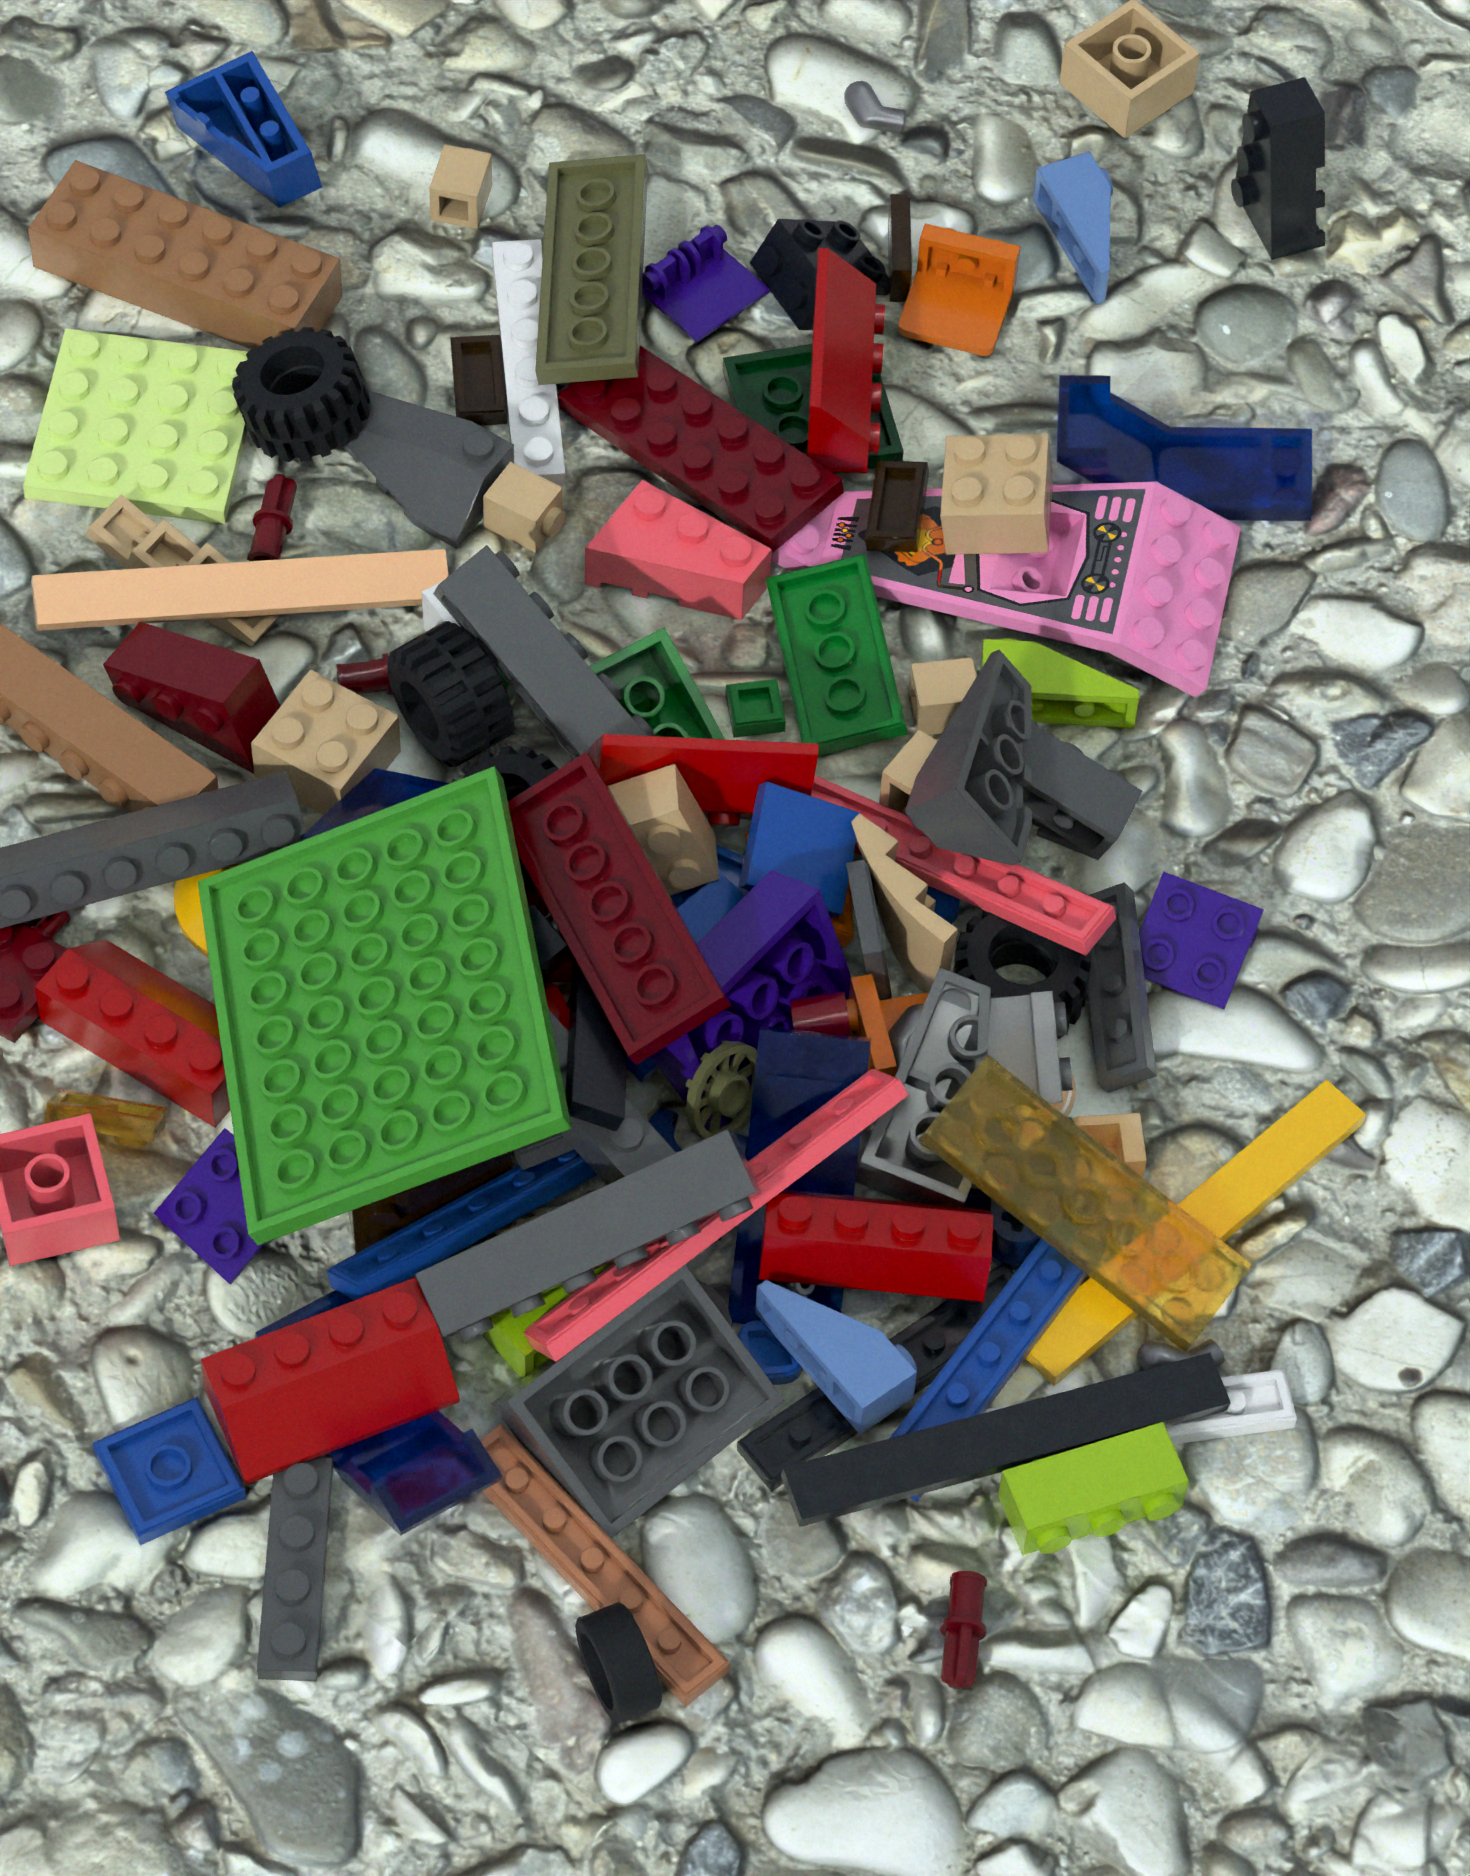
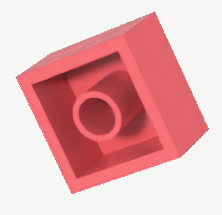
(54, 1191)

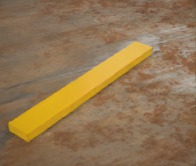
(1220, 1205)

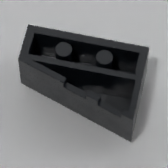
(1278, 167)

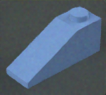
(1076, 207)
(843, 1356)

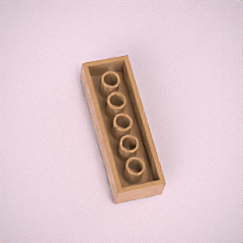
(181, 259)

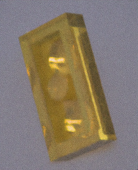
(126, 1120)

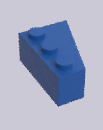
(247, 129)

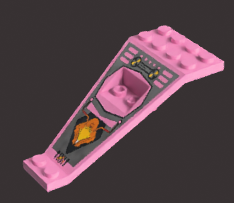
(1123, 573)

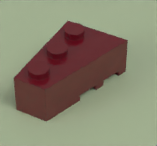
(194, 689)

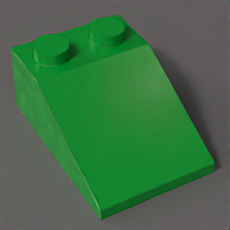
(659, 688)

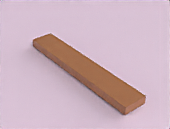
(599, 1567)

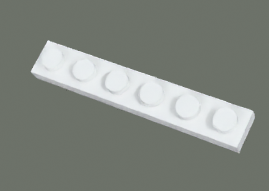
(530, 406)

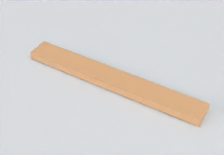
(235, 589)

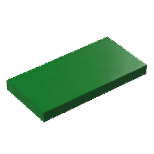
(836, 655)

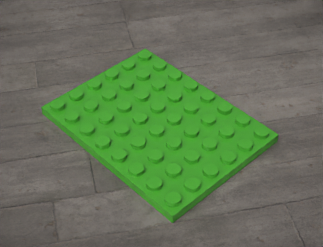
(380, 1007)

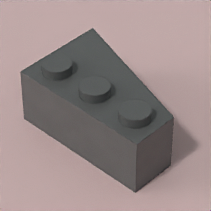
(1074, 796)

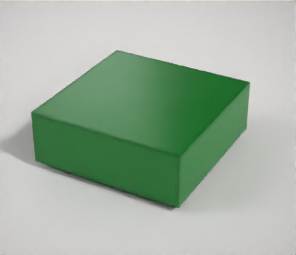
(755, 708)

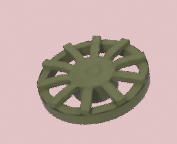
(725, 1092)

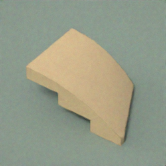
(915, 932)

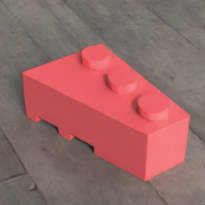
(678, 553)

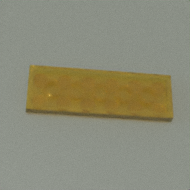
(1086, 1203)

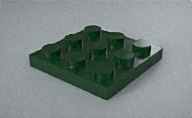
(776, 393)

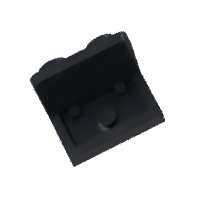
(790, 257)

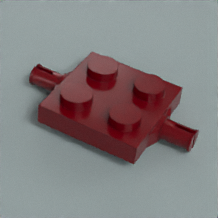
(25, 958)

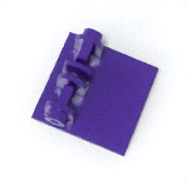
(701, 284)
(1196, 939)
(210, 1210)

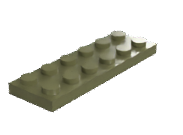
(592, 270)

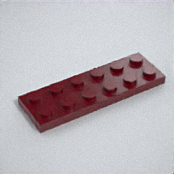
(706, 449)
(613, 909)

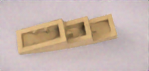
(141, 543)

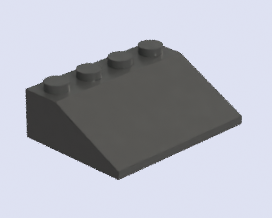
(640, 1402)

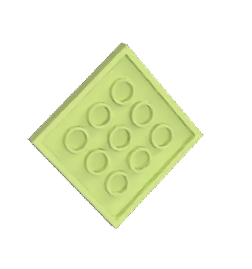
(141, 425)

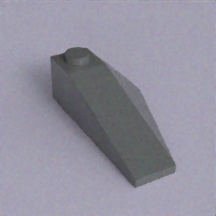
(430, 464)
(976, 773)
(939, 1059)

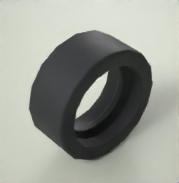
(618, 1662)

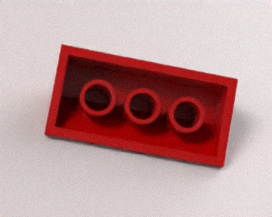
(843, 367)
(717, 771)
(138, 1024)
(877, 1245)
(329, 1380)

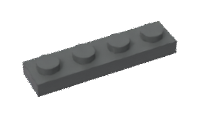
(1120, 998)
(295, 1572)

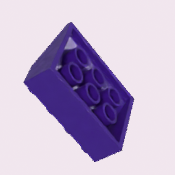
(763, 954)

